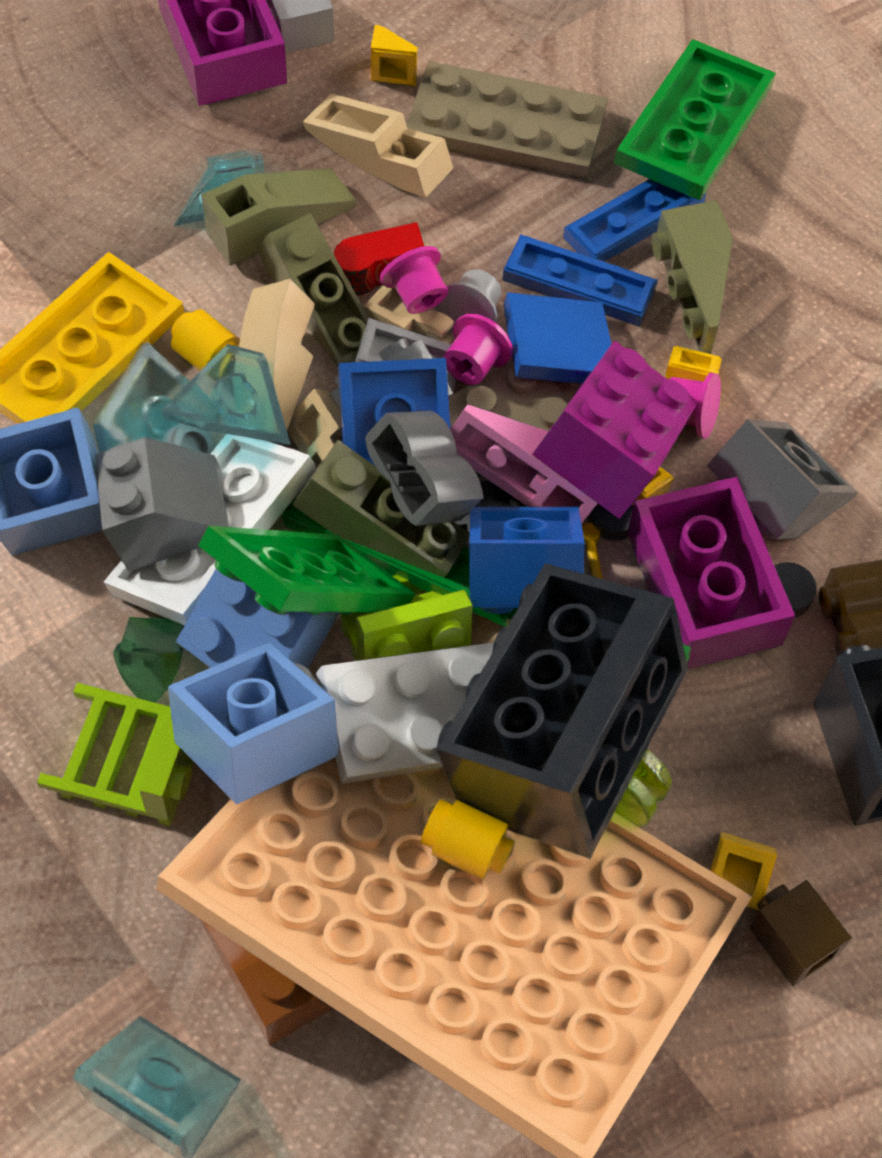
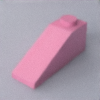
(503, 454)

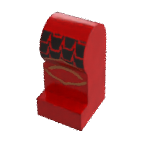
(368, 254)

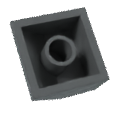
(781, 478)
(157, 499)

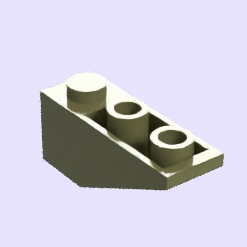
(256, 204)
(696, 255)
(304, 256)
(359, 505)

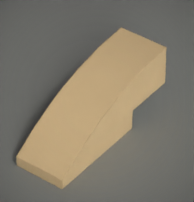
(381, 143)
(276, 326)

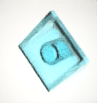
(137, 401)
(157, 1087)

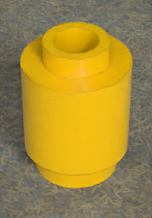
(200, 337)
(467, 838)

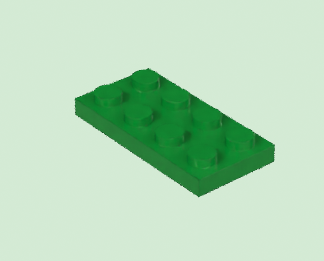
(695, 119)
(303, 571)

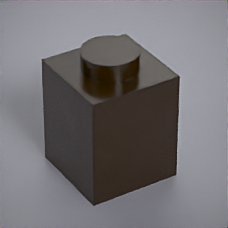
(798, 931)

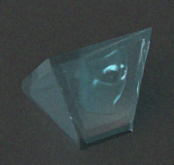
(219, 170)
(232, 397)

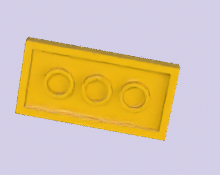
(83, 341)

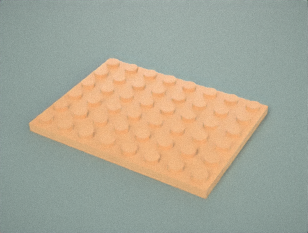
(510, 988)

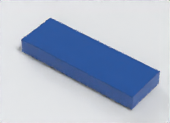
(624, 220)
(579, 277)

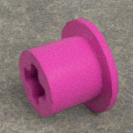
(416, 279)
(476, 348)
(708, 398)

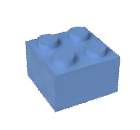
(48, 482)
(232, 622)
(253, 722)

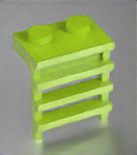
(422, 626)
(162, 773)

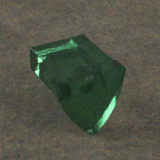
(149, 656)

